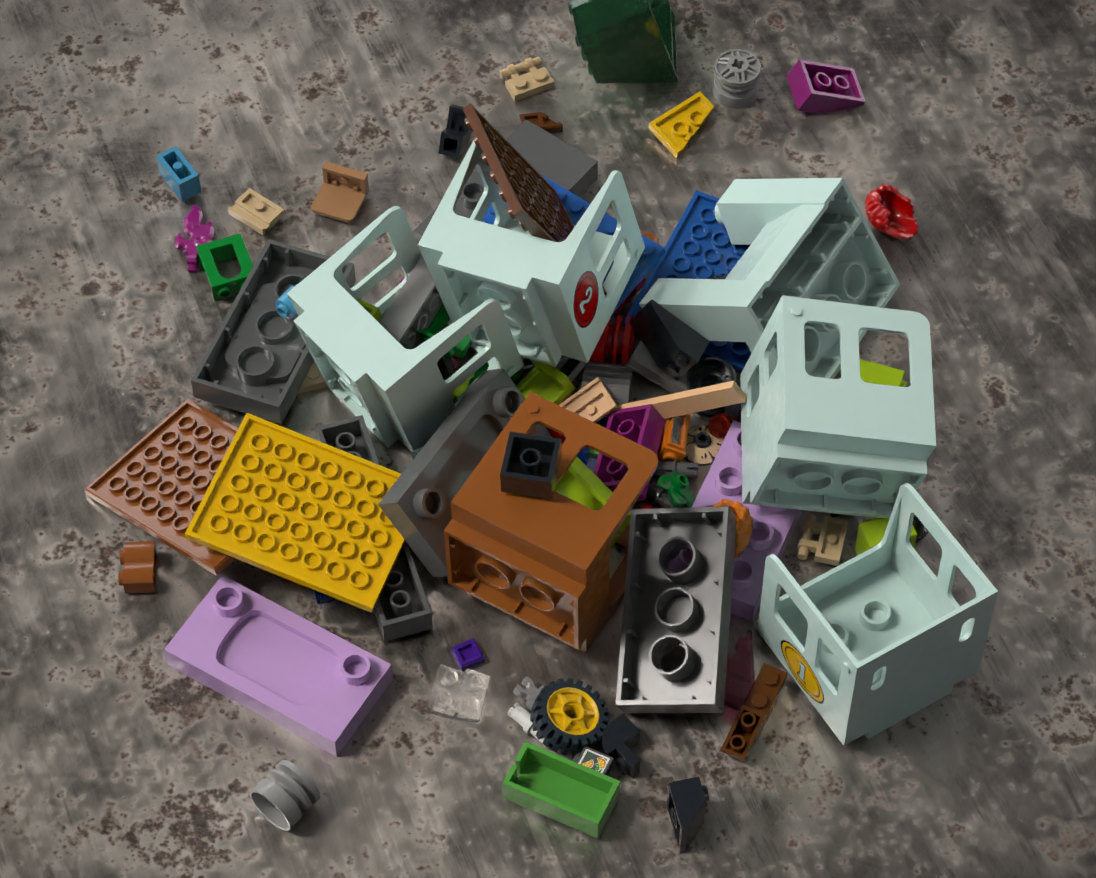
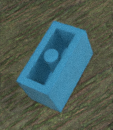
(178, 174)

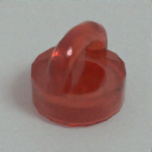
(719, 425)

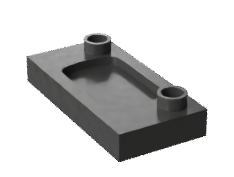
(256, 353)
(423, 493)

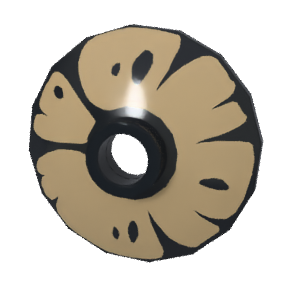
(701, 452)

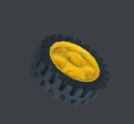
(586, 713)

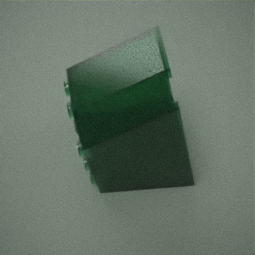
(627, 40)

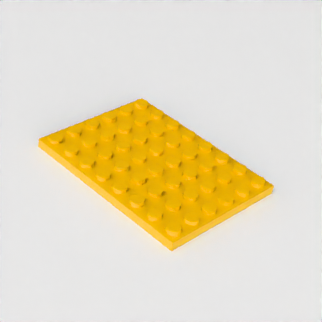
(301, 512)

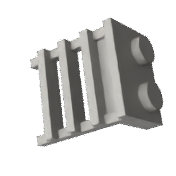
(613, 376)

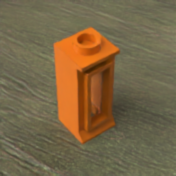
(674, 439)

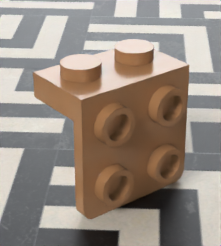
(341, 192)

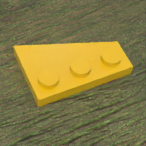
(681, 123)

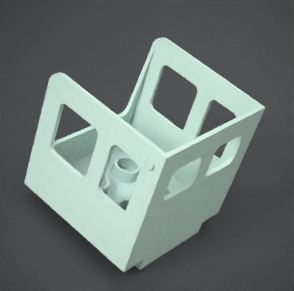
(366, 366)
(828, 439)

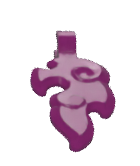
(199, 235)

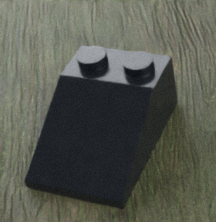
(668, 339)

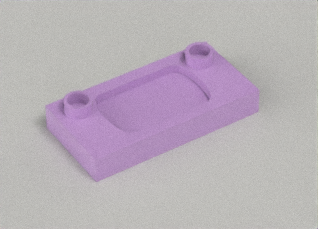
(279, 665)

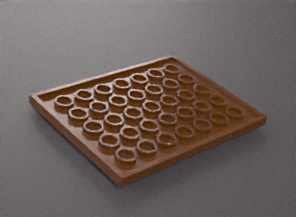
(521, 185)

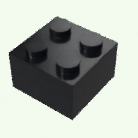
(531, 465)

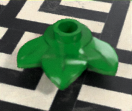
(678, 488)

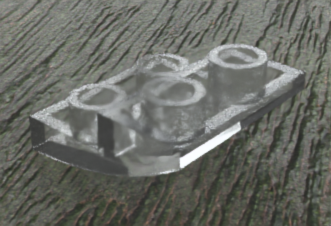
(458, 694)

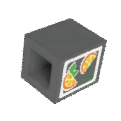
(595, 760)

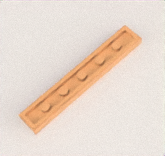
(693, 400)

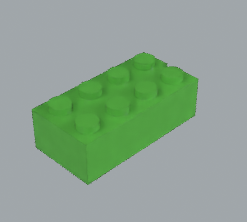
(561, 789)

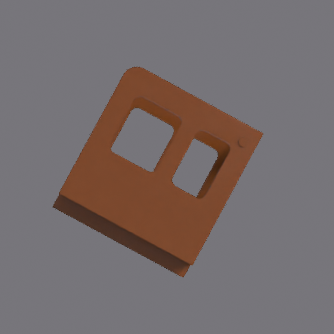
(542, 554)

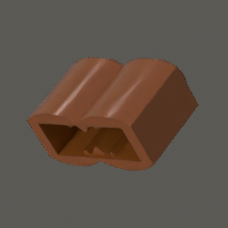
(139, 567)

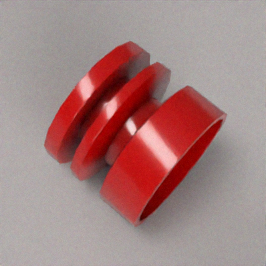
(616, 341)

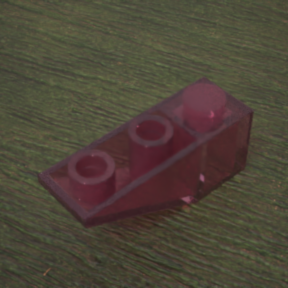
(740, 673)

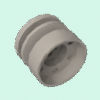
(736, 78)
(285, 795)

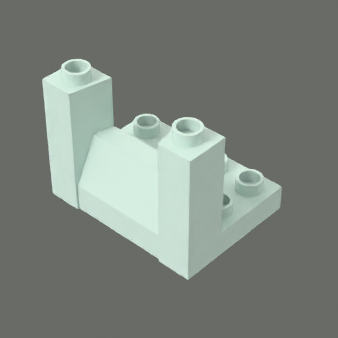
(803, 244)

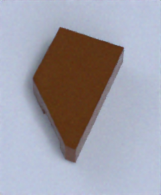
(542, 121)

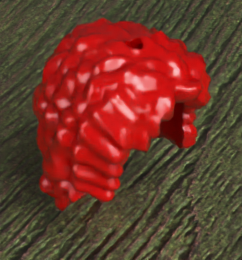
(891, 212)

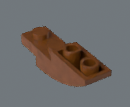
(754, 713)

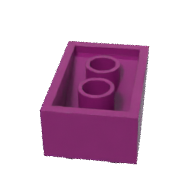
(824, 87)

